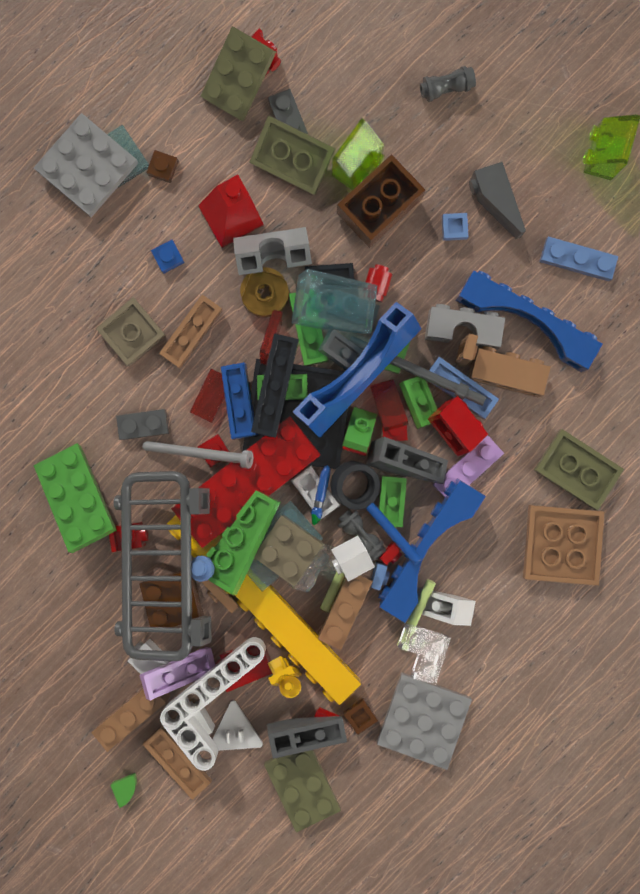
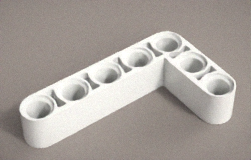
(206, 694)

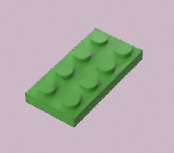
(74, 498)

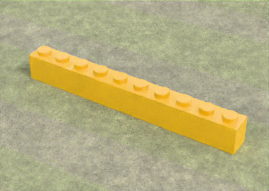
(290, 631)

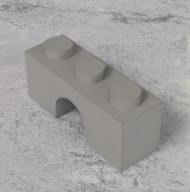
(255, 250)
(486, 326)

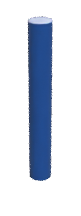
(394, 534)

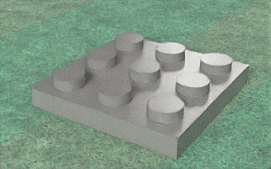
(86, 165)
(424, 721)

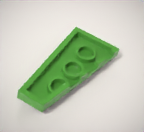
(241, 542)

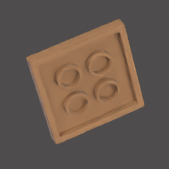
(563, 545)

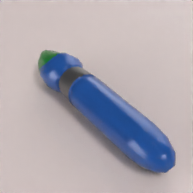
(316, 512)

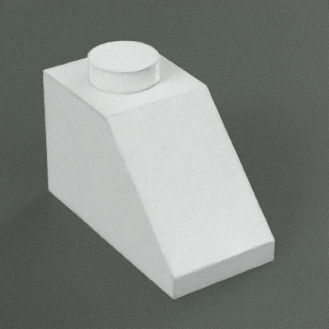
(449, 608)

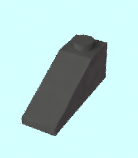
(497, 197)
(406, 461)
(305, 734)

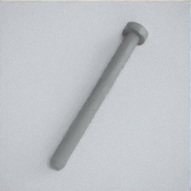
(244, 458)

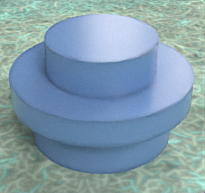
(202, 568)

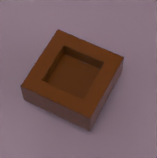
(162, 166)
(360, 716)

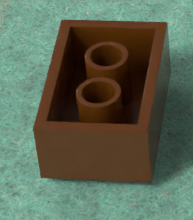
(380, 201)

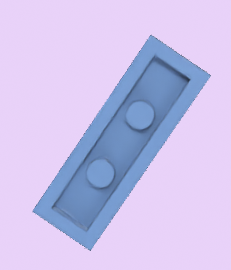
(578, 259)
(449, 372)

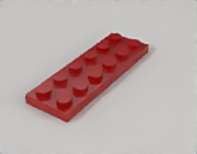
(273, 465)

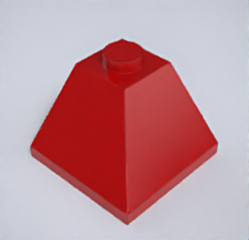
(230, 211)

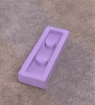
(472, 464)
(176, 674)

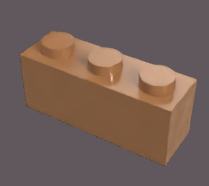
(509, 372)
(344, 610)
(127, 718)

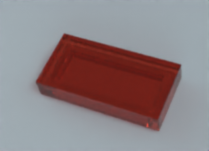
(273, 327)
(210, 397)
(389, 405)

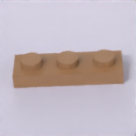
(191, 331)
(176, 763)

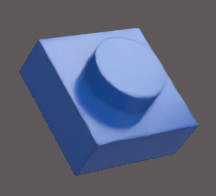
(167, 256)

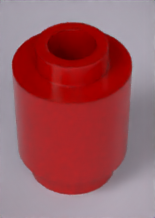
(379, 276)

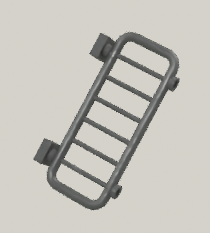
(192, 501)

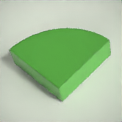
(124, 789)

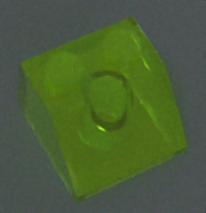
(610, 146)
(357, 155)

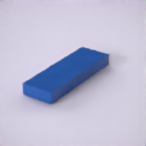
(238, 400)

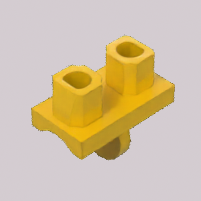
(285, 677)

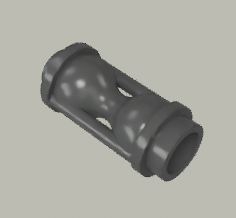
(458, 81)
(353, 525)

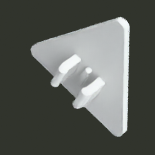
(236, 731)

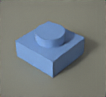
(455, 226)
(379, 576)

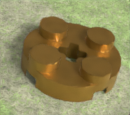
(252, 299)

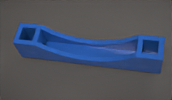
(391, 335)
(571, 344)
(458, 505)

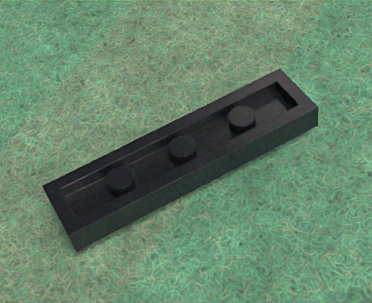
(275, 385)

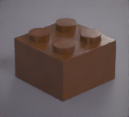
(168, 592)

